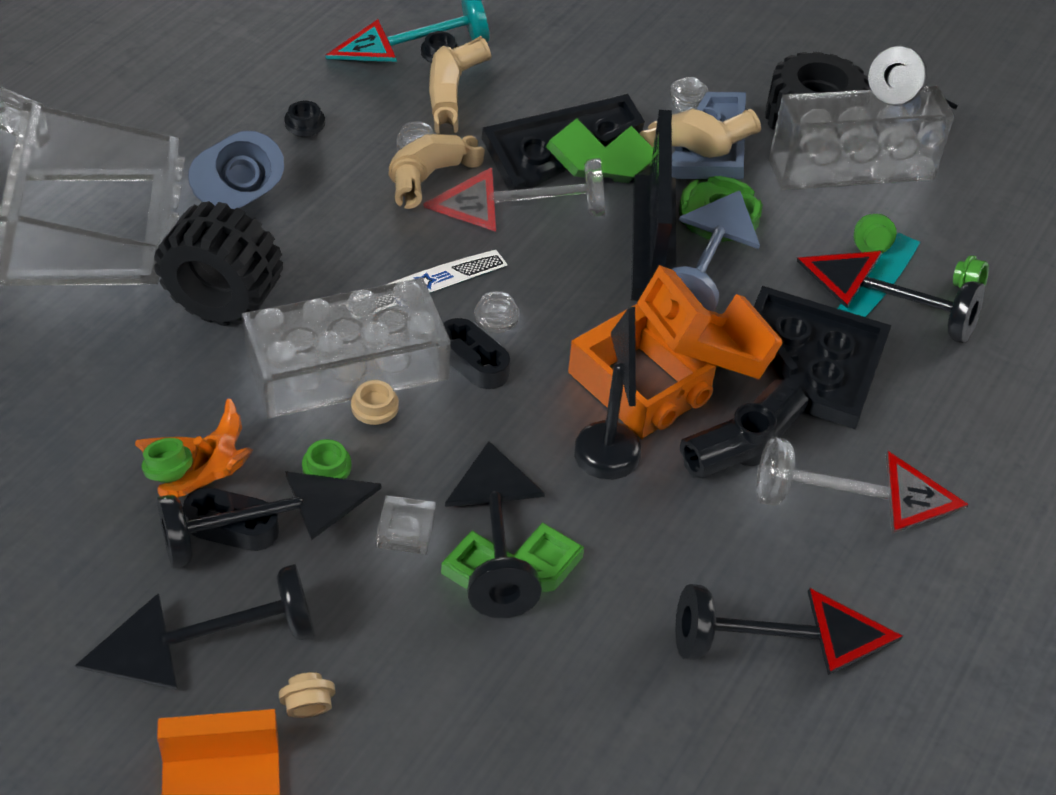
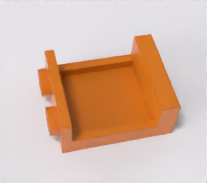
(731, 340)

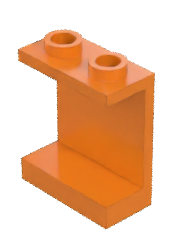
(220, 754)

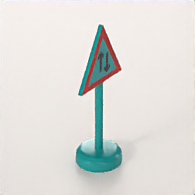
(373, 45)

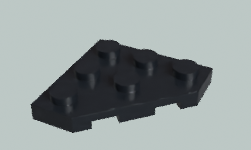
(825, 352)

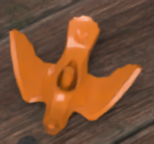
(212, 456)

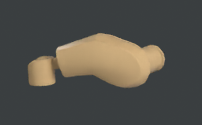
(445, 76)
(705, 133)
(423, 156)

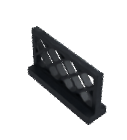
(654, 212)

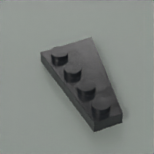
(521, 144)

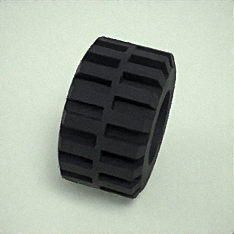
(812, 74)
(218, 263)

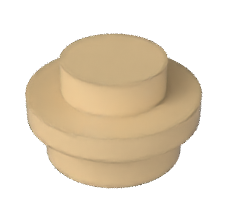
(374, 402)
(307, 695)

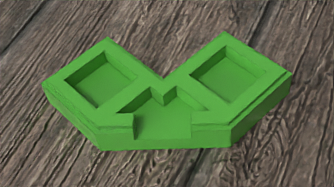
(619, 160)
(545, 550)

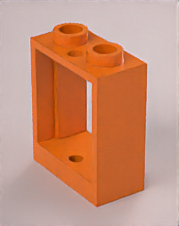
(590, 366)

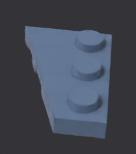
(691, 165)

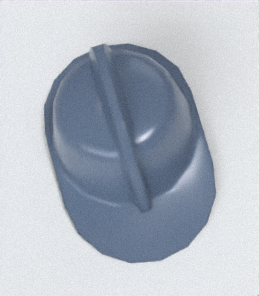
(237, 169)

